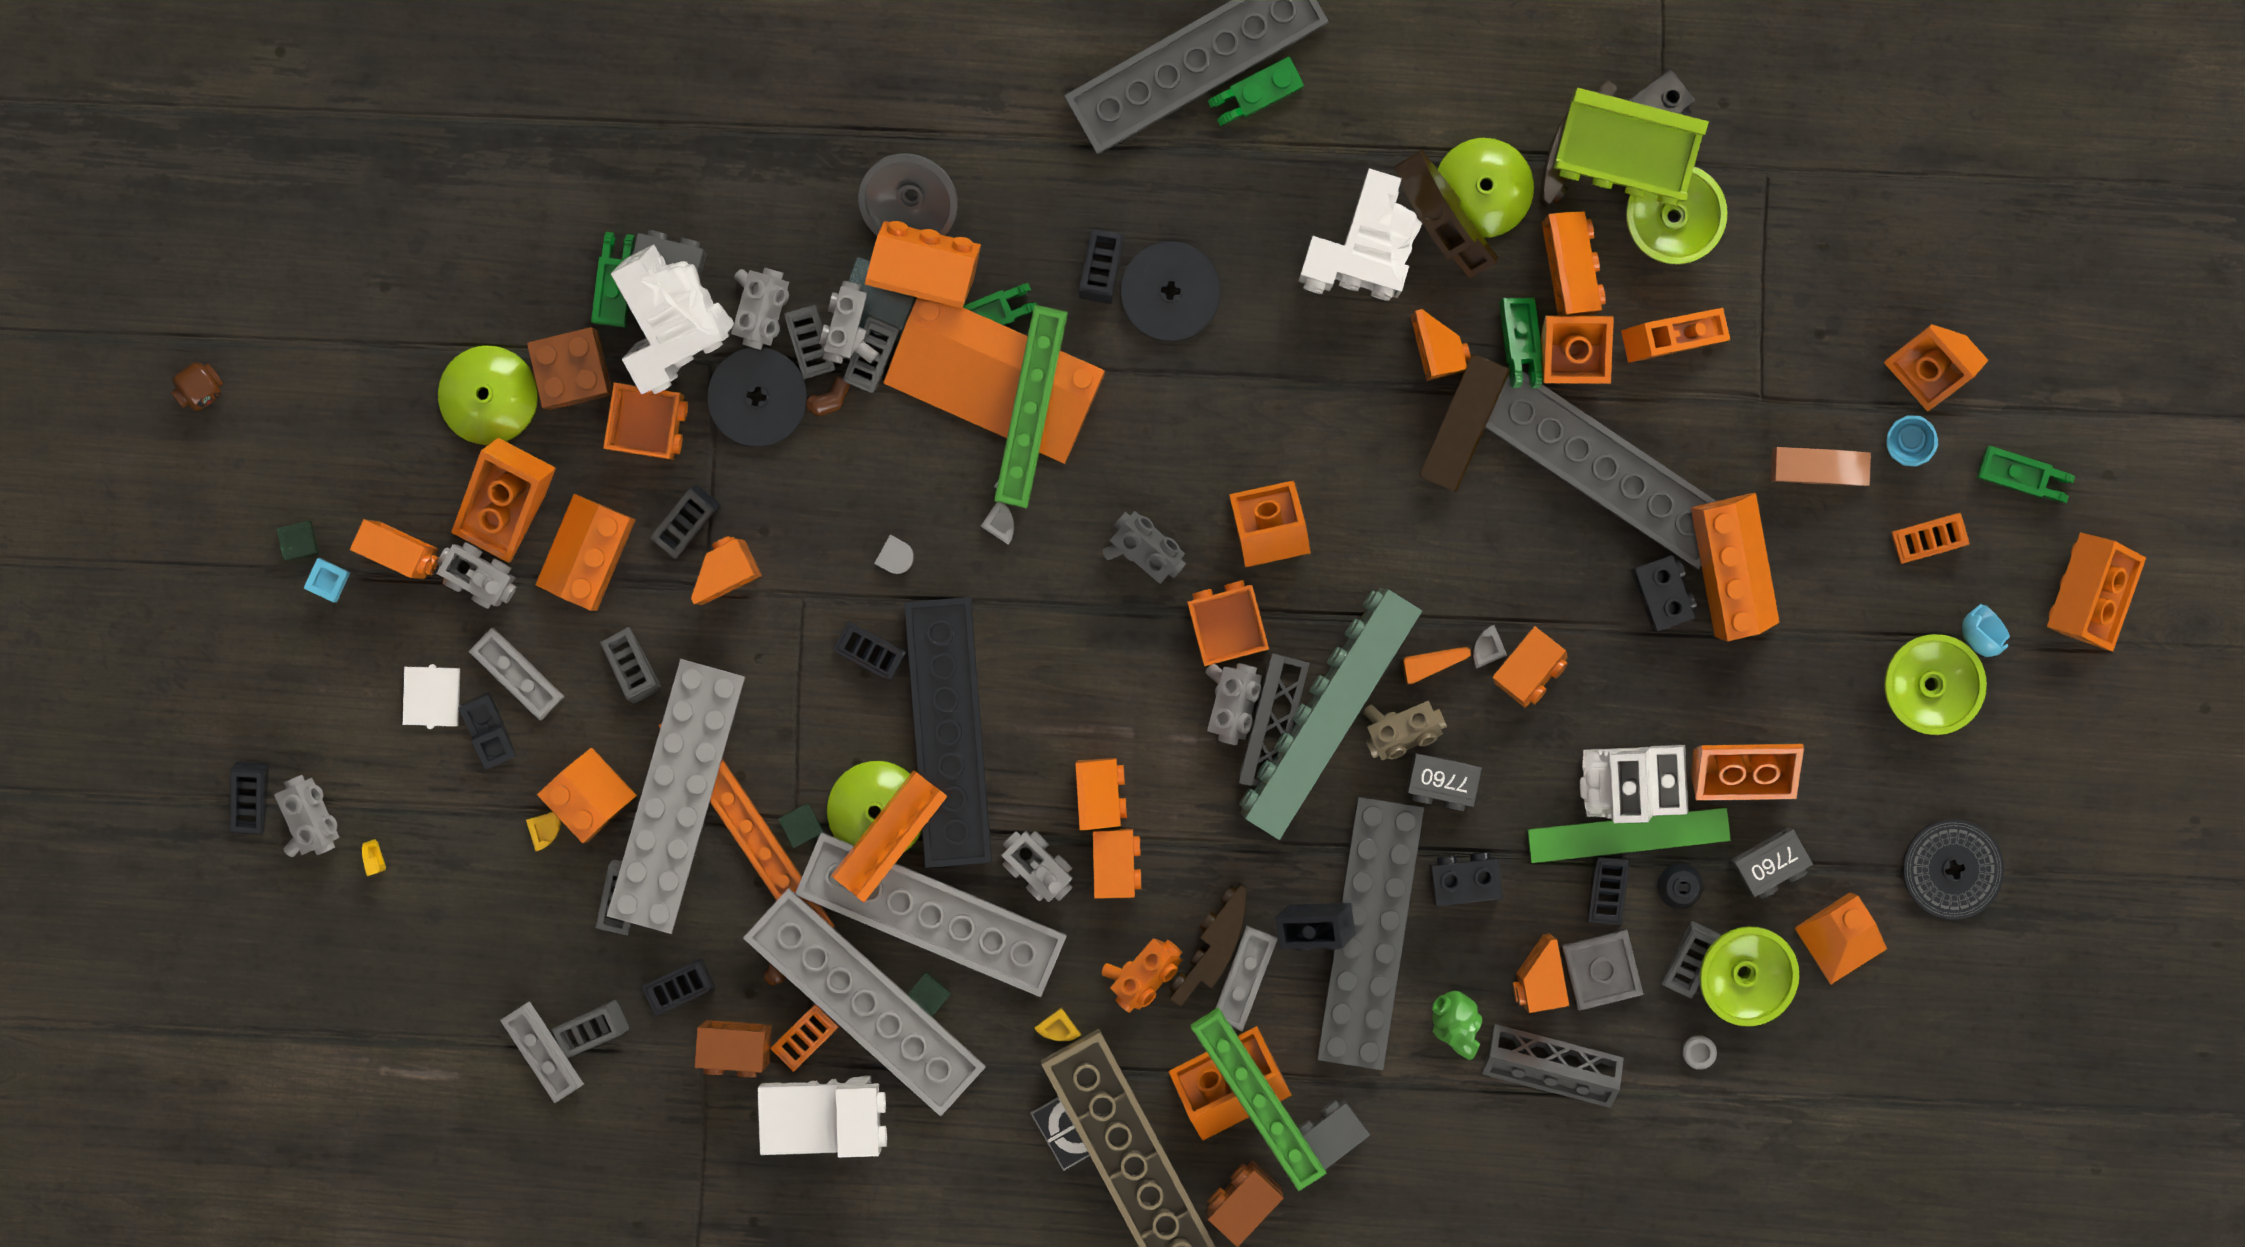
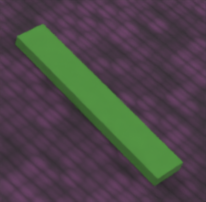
(1031, 406)
(1614, 838)
(1258, 1099)

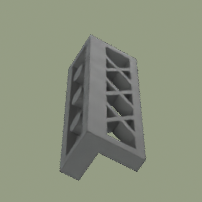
(1264, 711)
(1553, 1072)

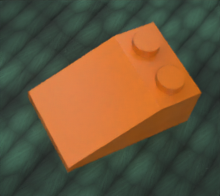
(502, 498)

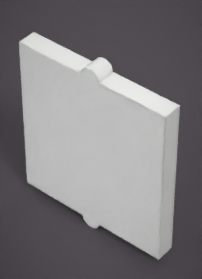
(431, 696)

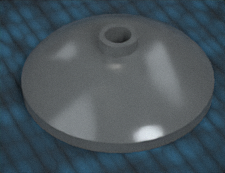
(886, 197)

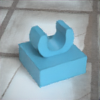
(327, 580)

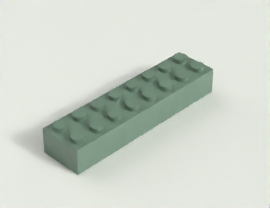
(1329, 712)

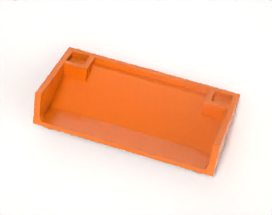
(975, 370)

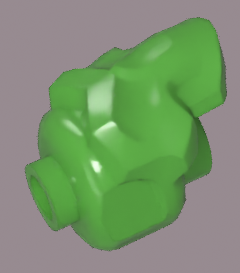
(1457, 1022)

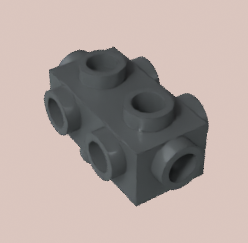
(1145, 546)

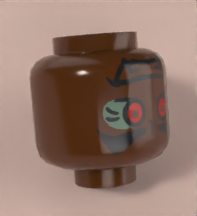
(196, 386)

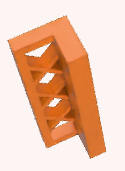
(888, 836)

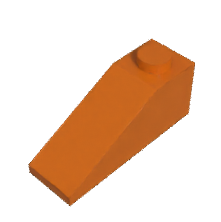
(1675, 334)

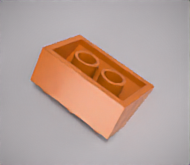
(923, 264)
(1573, 264)
(585, 552)
(2096, 591)
(1746, 771)
(1209, 1097)

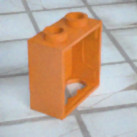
(645, 422)
(395, 549)
(1227, 623)

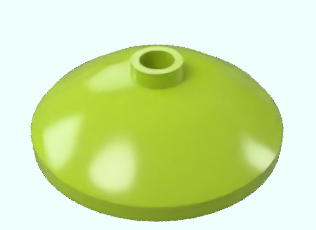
(1511, 179)
(1697, 230)
(510, 399)
(1957, 689)
(858, 790)
(1766, 986)

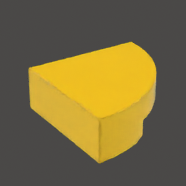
(543, 830)
(372, 858)
(1058, 1027)

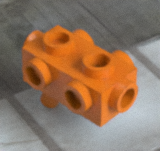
(1140, 979)

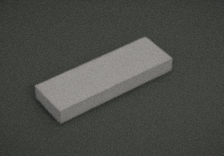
(516, 674)
(1245, 976)
(542, 1052)

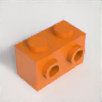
(1531, 668)
(1114, 863)

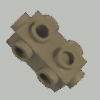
(1399, 732)

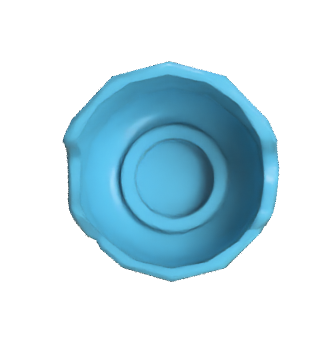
(1912, 440)
(1984, 632)

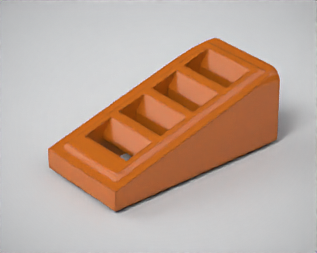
(1958, 529)
(1423, 665)
(824, 1018)

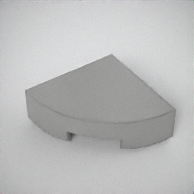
(1000, 522)
(1488, 647)

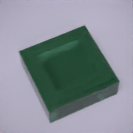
(297, 540)
(801, 825)
(929, 994)

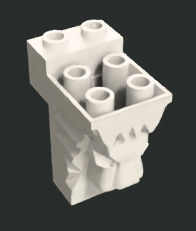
(1374, 246)
(672, 314)
(1634, 782)
(822, 1118)

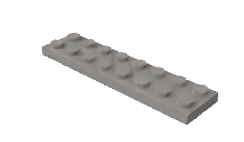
(676, 796)
(939, 919)
(864, 1002)

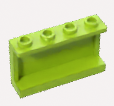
(1629, 146)

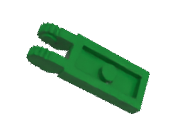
(1259, 90)
(609, 304)
(997, 308)
(1521, 340)
(2021, 474)

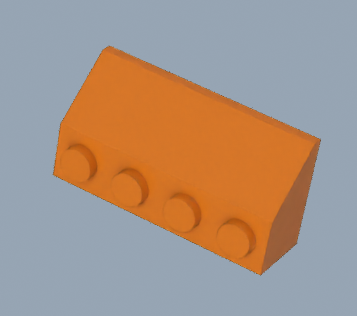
(1735, 567)

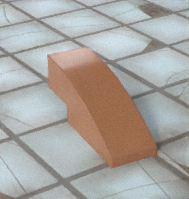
(1820, 466)

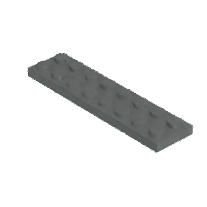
(1188, 66)
(1600, 465)
(1368, 966)

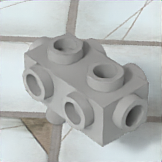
(760, 306)
(844, 334)
(486, 581)
(1234, 701)
(306, 817)
(1046, 875)

